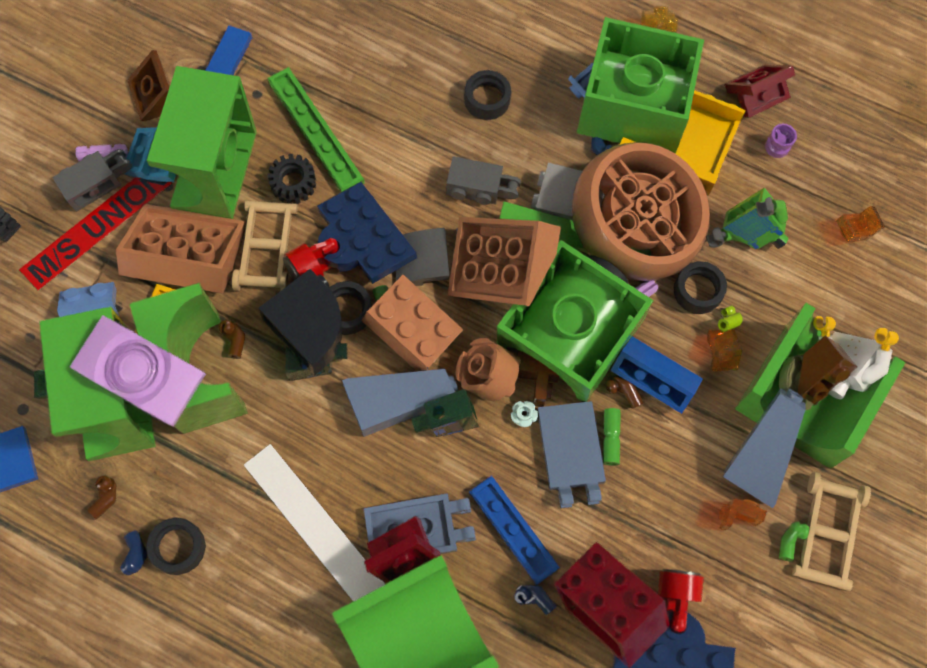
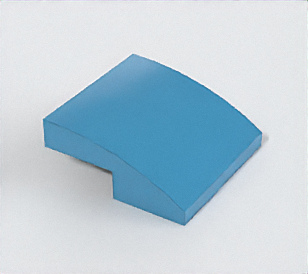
(138, 157)

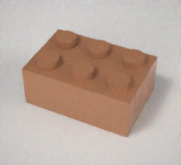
(411, 324)

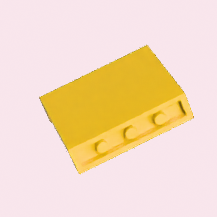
(707, 136)

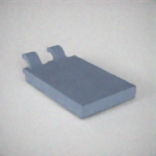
(572, 450)
(434, 514)

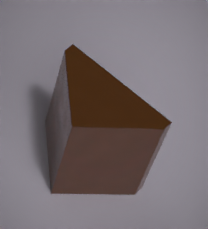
(149, 87)

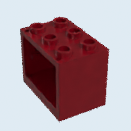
(613, 604)

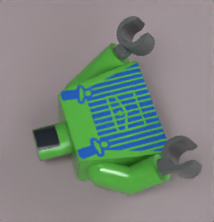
(753, 222)

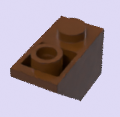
(823, 369)

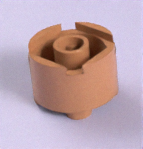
(488, 370)

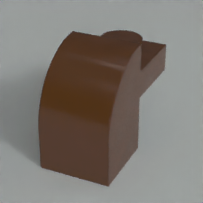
(535, 370)

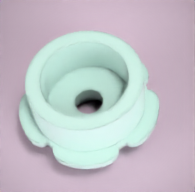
(519, 419)

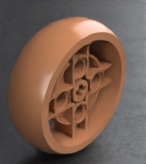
(641, 210)

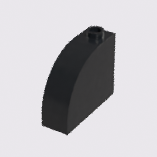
(306, 320)

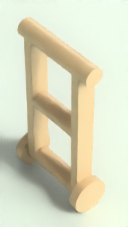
(240, 276)
(860, 500)

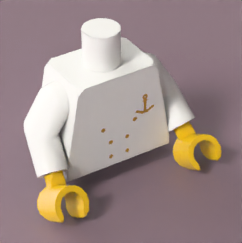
(869, 355)

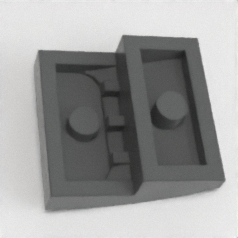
(431, 257)

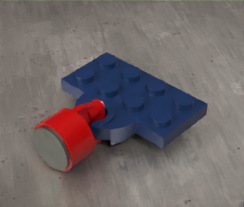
(355, 236)
(684, 640)

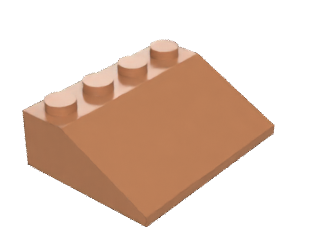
(180, 248)
(501, 259)

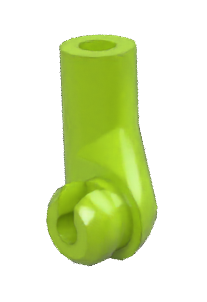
(731, 319)

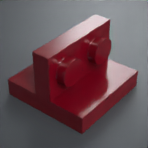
(761, 88)
(399, 551)

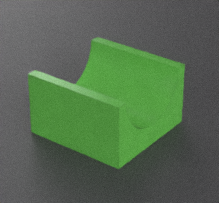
(641, 85)
(204, 140)
(576, 320)
(175, 324)
(80, 405)
(834, 425)
(414, 624)

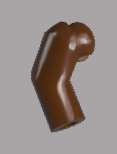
(235, 336)
(628, 389)
(107, 496)

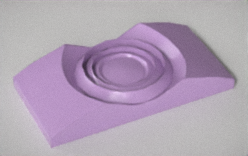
(138, 370)

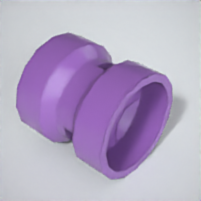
(780, 140)

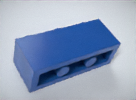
(657, 374)

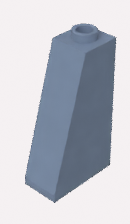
(395, 398)
(766, 452)

